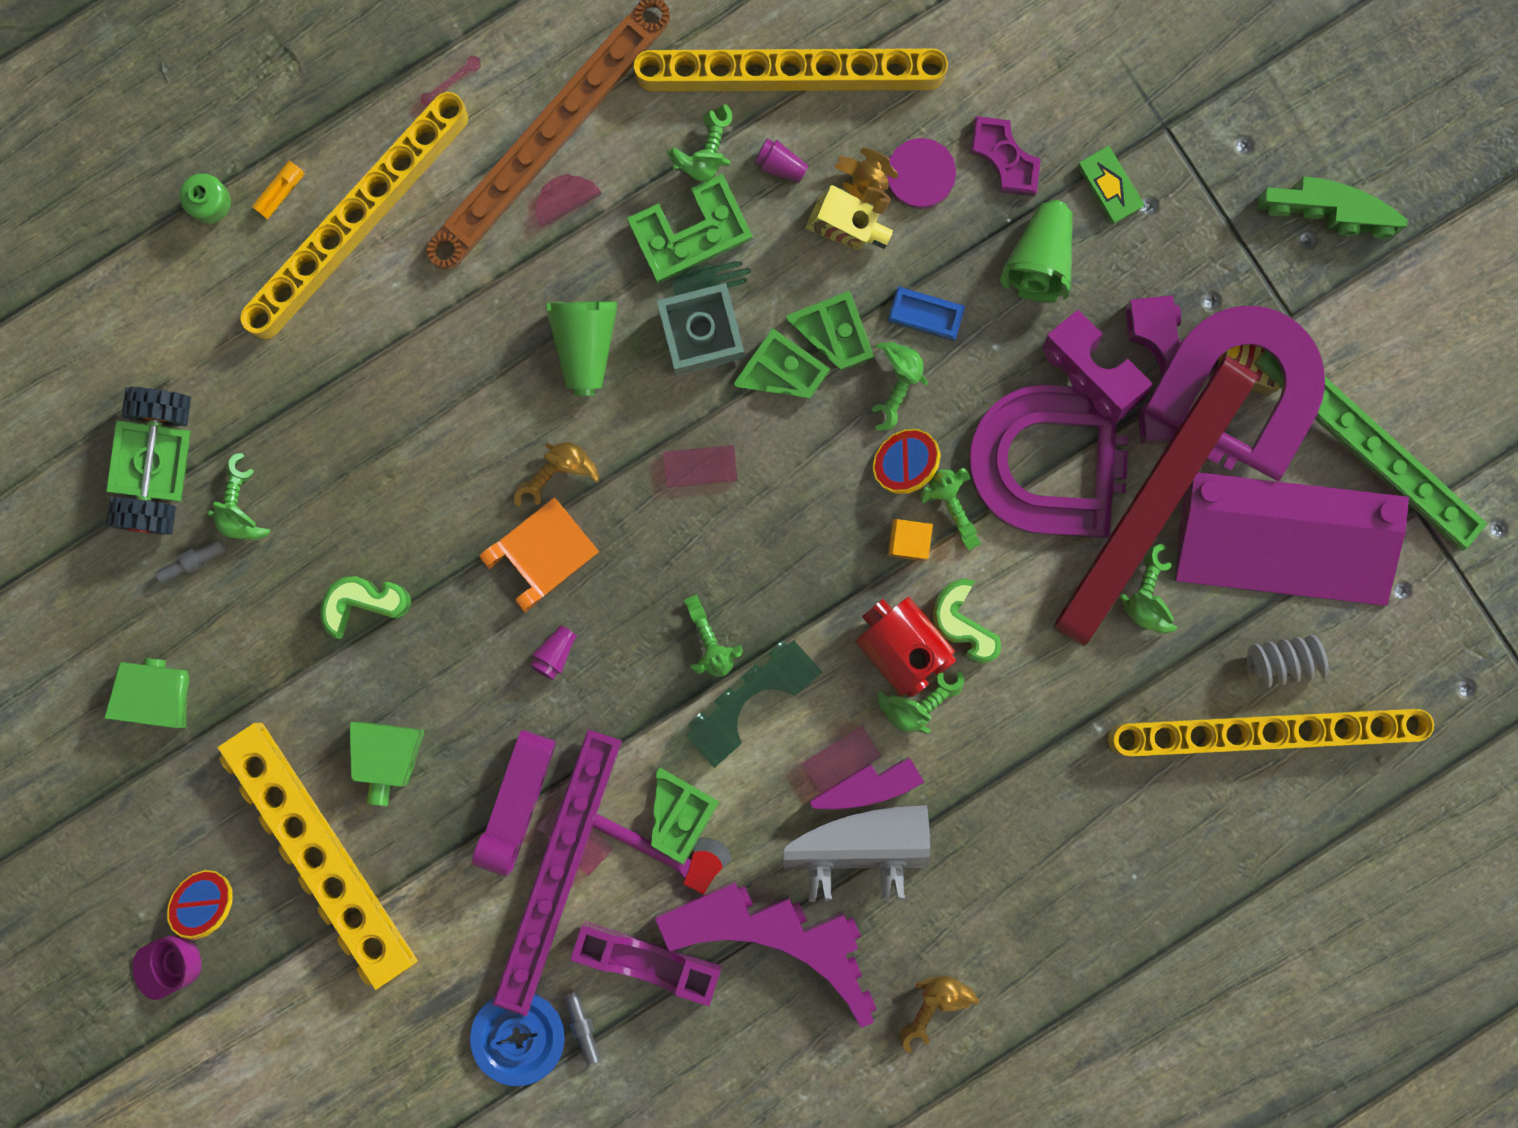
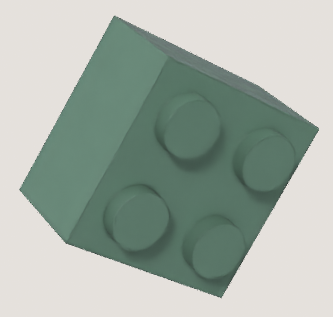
(701, 329)

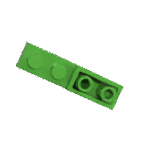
(1346, 207)

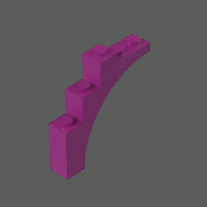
(823, 946)

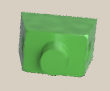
(383, 757)

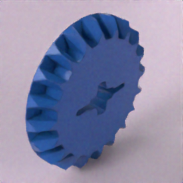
(505, 1060)

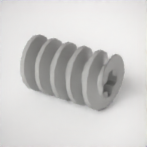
(1286, 659)

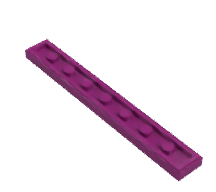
(557, 872)

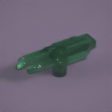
(707, 276)

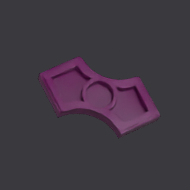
(1015, 168)

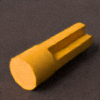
(278, 189)

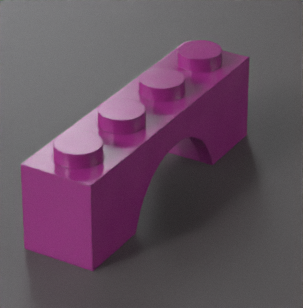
(1154, 325)
(635, 957)

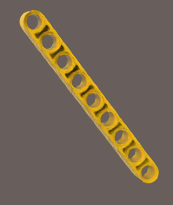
(805, 59)
(353, 233)
(1287, 733)

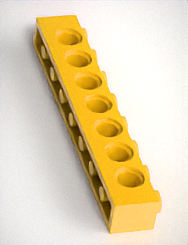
(336, 863)

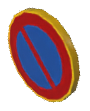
(906, 461)
(199, 905)

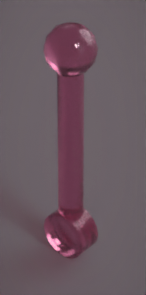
(473, 64)

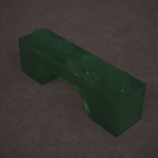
(718, 733)

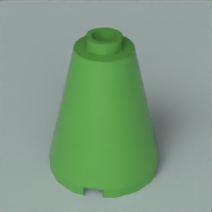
(1043, 255)
(582, 341)

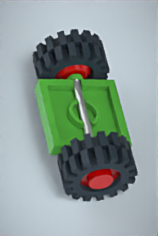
(148, 460)

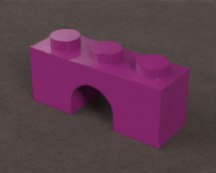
(1112, 390)

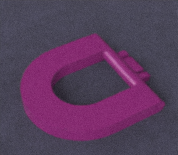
(1300, 395)
(1046, 513)

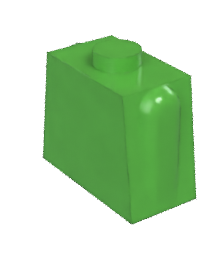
(149, 694)

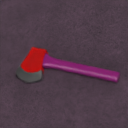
(699, 871)

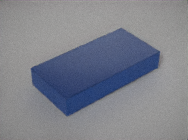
(926, 313)

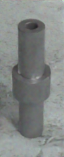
(190, 561)
(582, 1028)

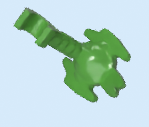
(705, 163)
(909, 370)
(944, 487)
(230, 518)
(1145, 609)
(716, 659)
(912, 716)

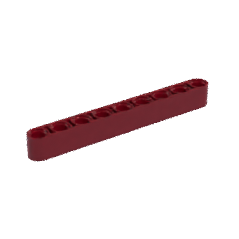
(1156, 500)

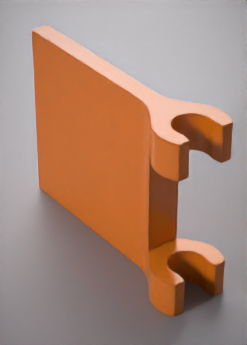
(543, 551)

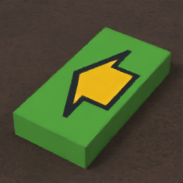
(1110, 185)

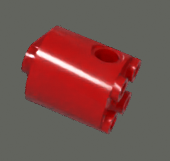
(892, 639)

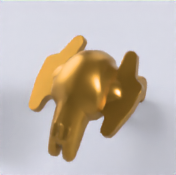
(868, 177)
(565, 458)
(941, 993)

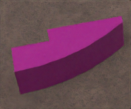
(868, 787)

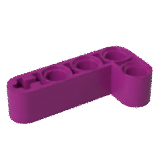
(515, 804)

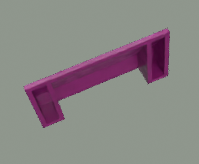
(1290, 538)

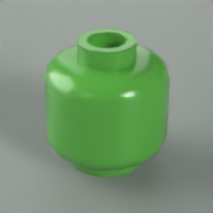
(205, 198)

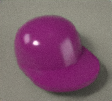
(166, 966)

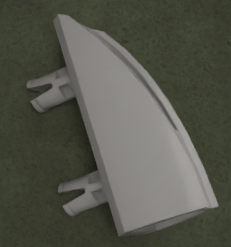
(871, 839)

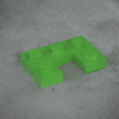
(718, 233)

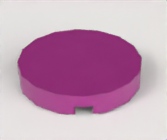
(924, 173)

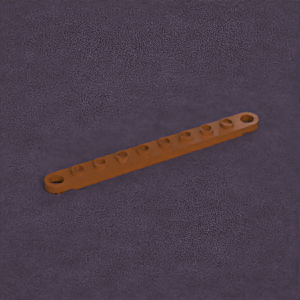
(548, 134)

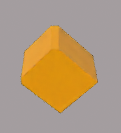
(909, 540)

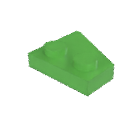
(835, 330)
(782, 368)
(679, 816)

